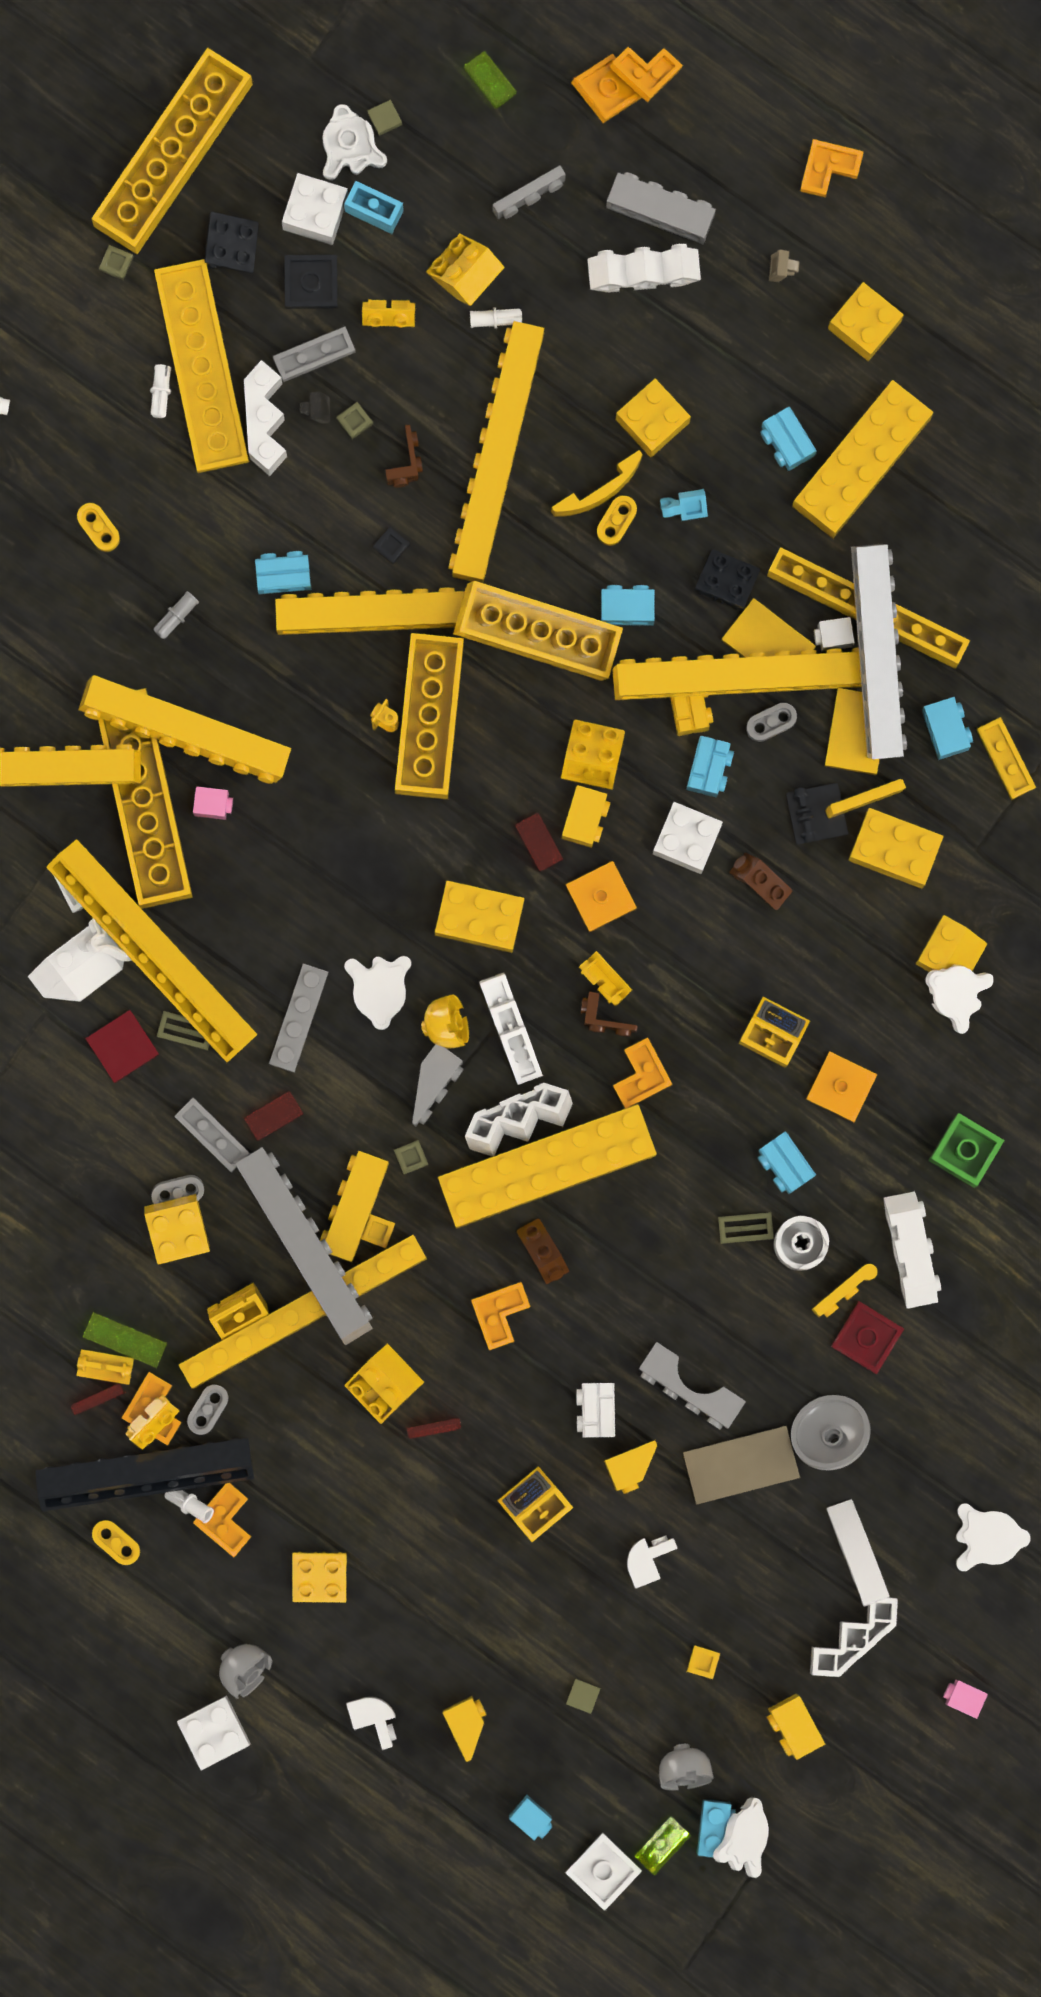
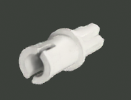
(495, 317)
(160, 391)
(190, 1504)

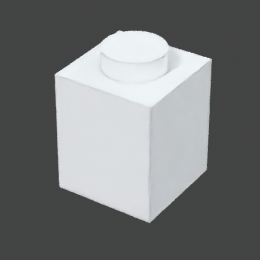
(834, 634)

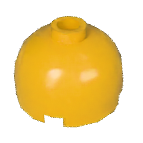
(445, 1024)

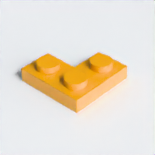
(644, 77)
(828, 159)
(649, 1075)
(492, 1311)
(146, 1394)
(220, 1526)

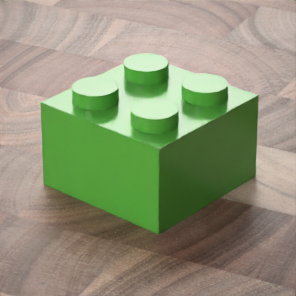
(966, 1150)

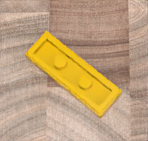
(1006, 758)
(865, 798)

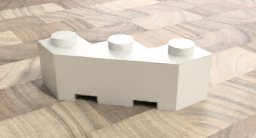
(644, 268)
(263, 418)
(517, 1117)
(912, 1249)
(855, 1639)

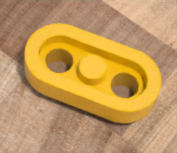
(616, 521)
(99, 527)
(116, 1542)

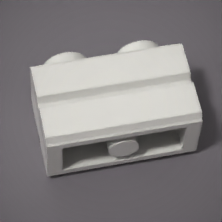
(597, 1410)

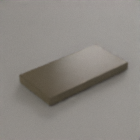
(741, 1465)

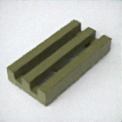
(205, 1046)
(722, 1229)

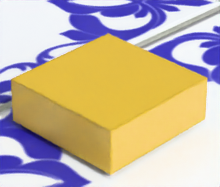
(378, 1231)
(703, 1662)

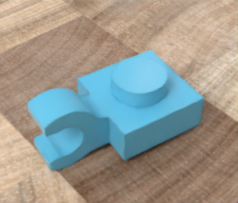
(689, 506)

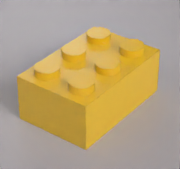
(895, 848)
(479, 916)

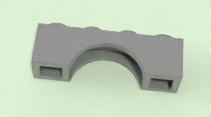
(662, 1367)

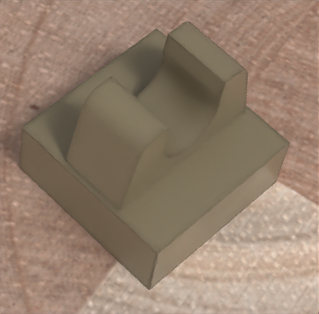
(782, 266)

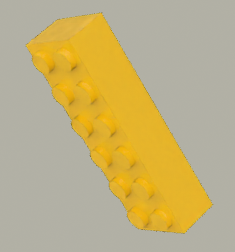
(862, 459)
(537, 630)
(429, 716)

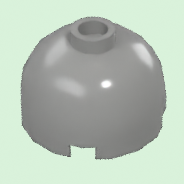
(242, 1669)
(685, 1767)

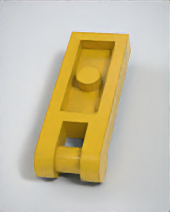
(846, 1290)

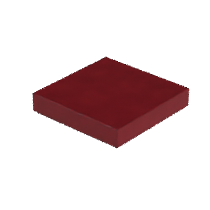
(122, 1046)
(867, 1337)

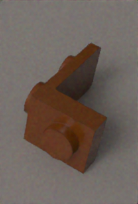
(403, 475)
(761, 879)
(589, 1008)
(543, 1251)

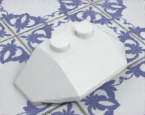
(73, 971)

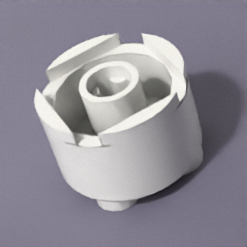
(807, 1229)

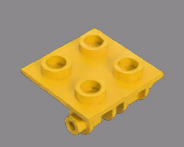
(319, 1577)

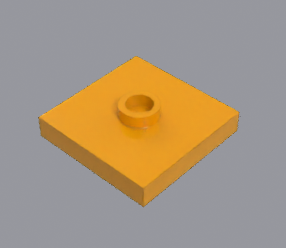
(605, 90)
(601, 896)
(841, 1087)

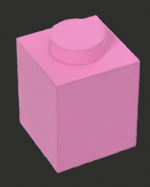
(212, 803)
(964, 1698)

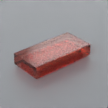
(538, 842)
(273, 1116)
(97, 1399)
(434, 1428)

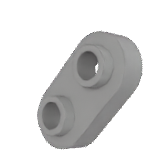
(771, 722)
(177, 1188)
(209, 1410)

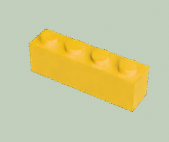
(355, 1205)

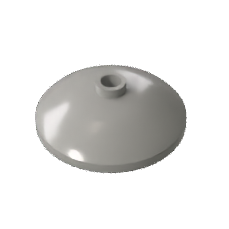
(829, 1419)

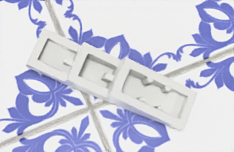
(510, 1028)
(858, 1552)

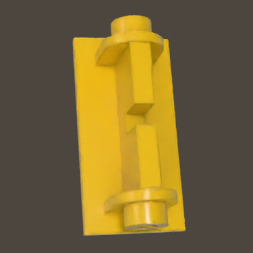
(400, 314)
(384, 717)
(607, 979)
(105, 1367)
(144, 1431)

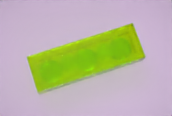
(125, 1340)

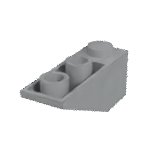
(435, 1073)

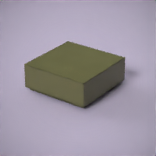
(384, 117)
(116, 262)
(354, 420)
(411, 1157)
(583, 1696)

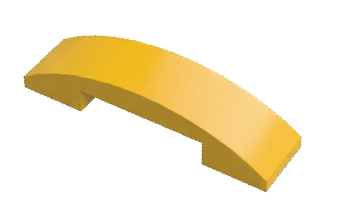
(573, 506)

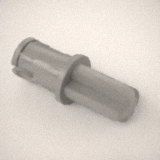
(175, 615)

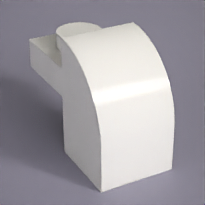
(640, 1559)
(373, 1711)

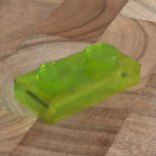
(490, 80)
(662, 1845)

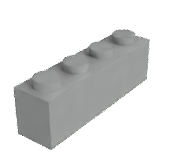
(660, 207)

